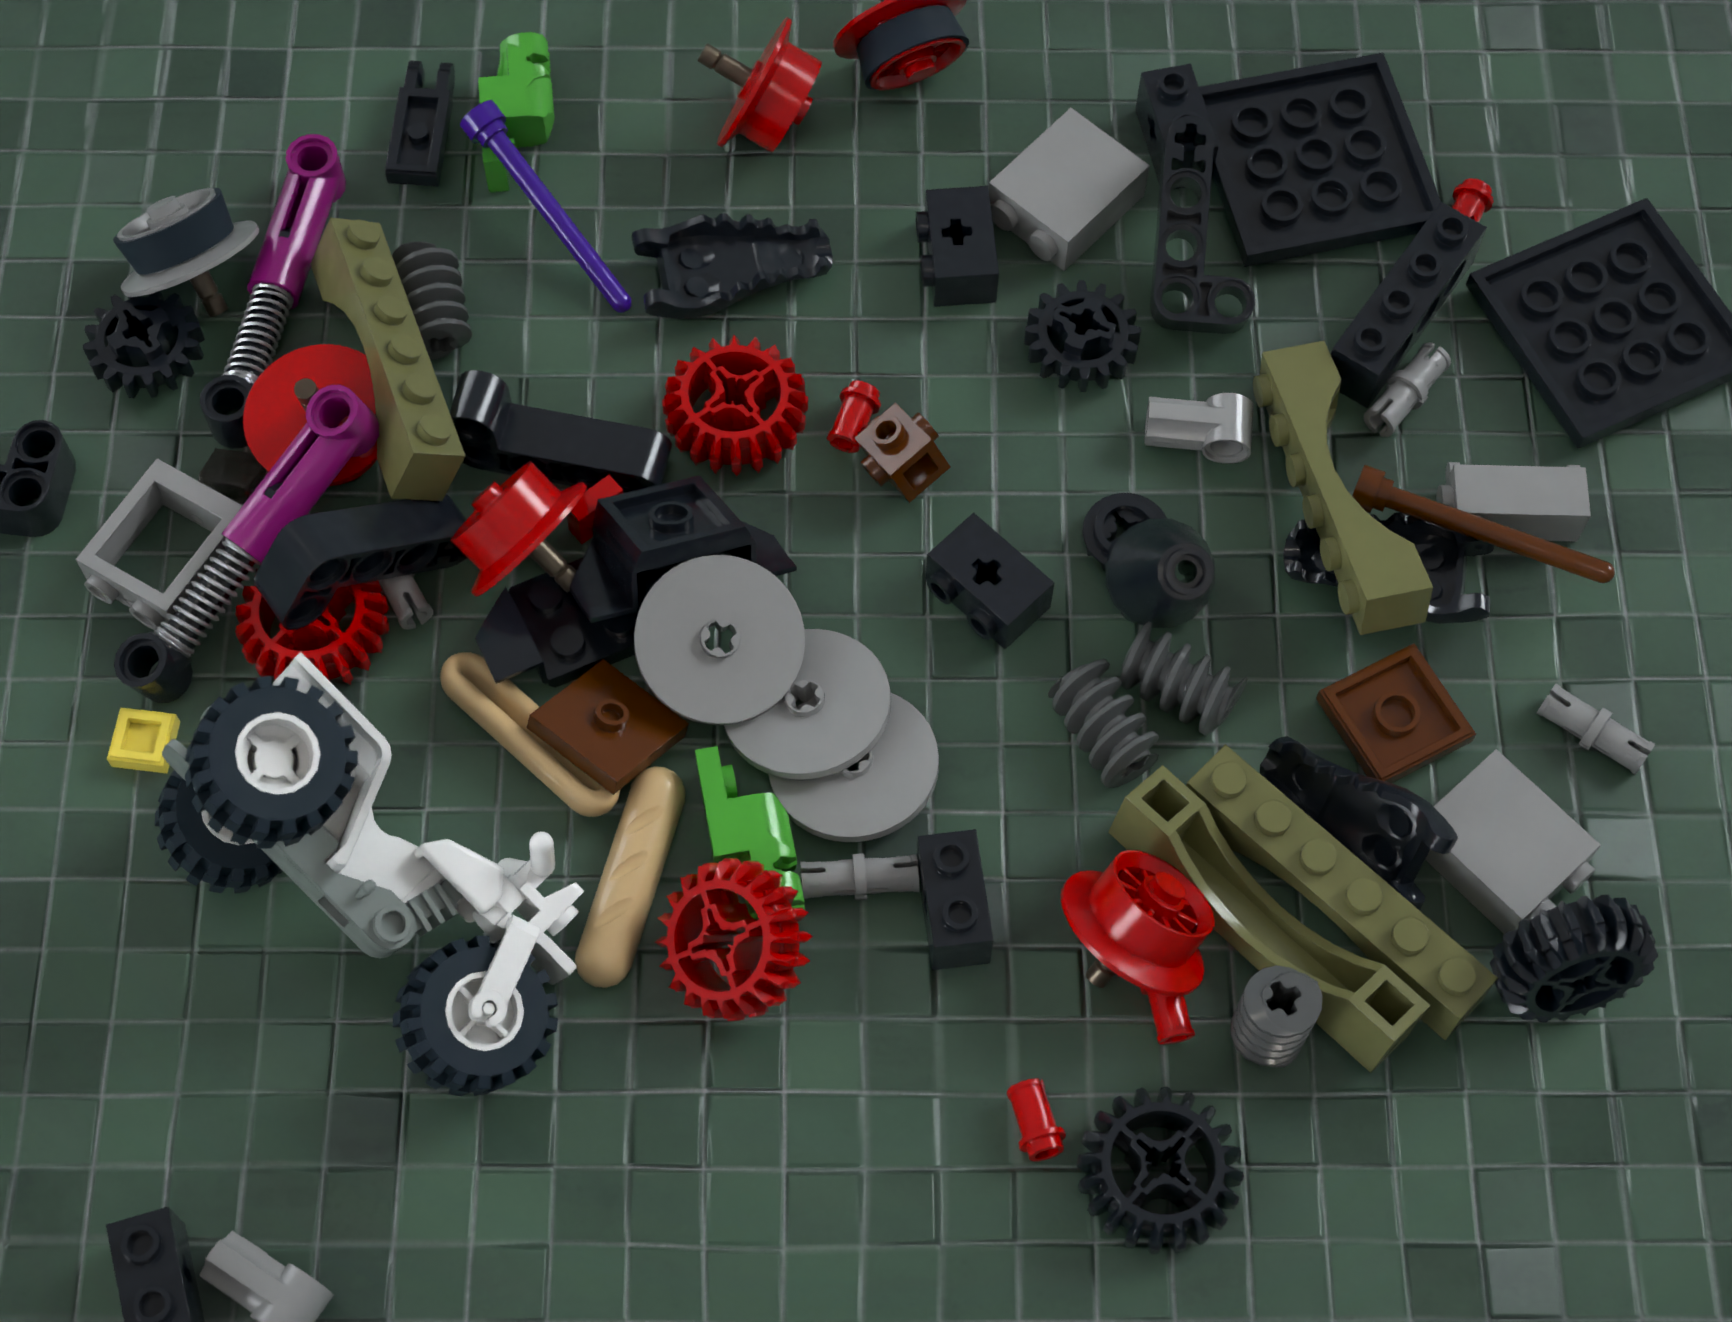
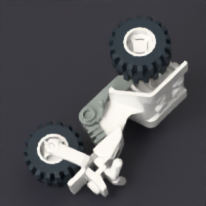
(290, 787)

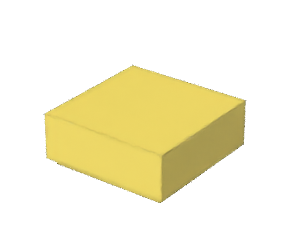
(141, 739)

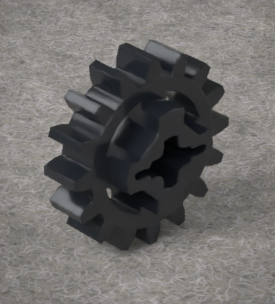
(1082, 336)
(125, 360)

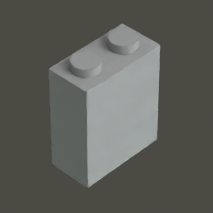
(1067, 189)
(1510, 844)

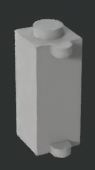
(1527, 498)

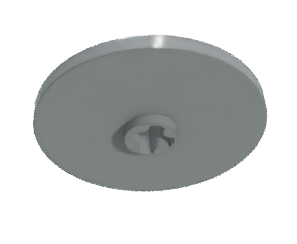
(708, 683)
(836, 732)
(877, 798)

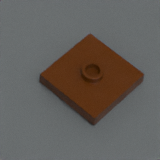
(1395, 715)
(607, 726)

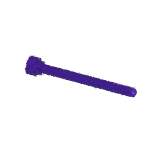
(486, 126)

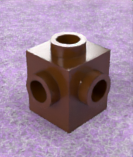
(902, 451)

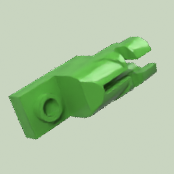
(523, 96)
(748, 825)

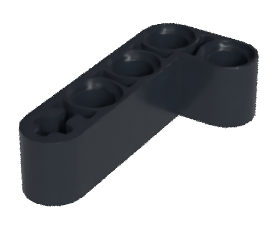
(1191, 226)
(561, 445)
(31, 478)
(352, 548)

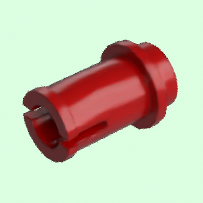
(1473, 198)
(858, 404)
(1170, 1018)
(1035, 1120)

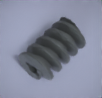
(434, 295)
(1179, 680)
(1102, 723)
(1275, 1015)

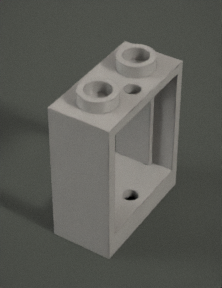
(157, 487)

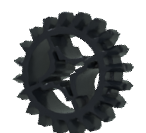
(1573, 958)
(1176, 1186)

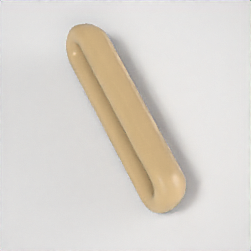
(504, 714)
(630, 877)

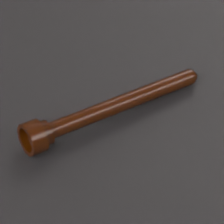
(1378, 492)

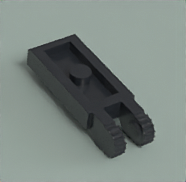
(420, 127)

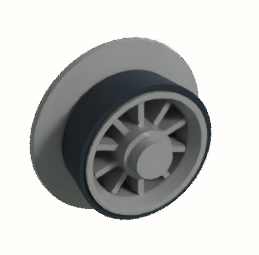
(182, 242)

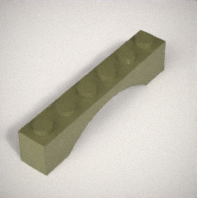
(416, 432)
(1375, 568)
(1377, 918)
(1362, 999)

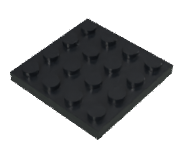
(1317, 159)
(1609, 321)

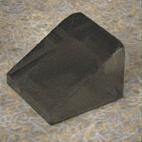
(232, 474)

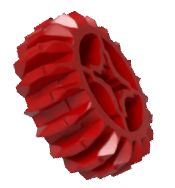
(734, 430)
(322, 644)
(759, 959)

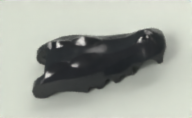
(721, 261)
(1440, 550)
(1370, 817)

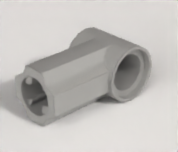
(1215, 427)
(263, 1283)

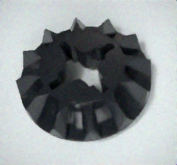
(1118, 508)

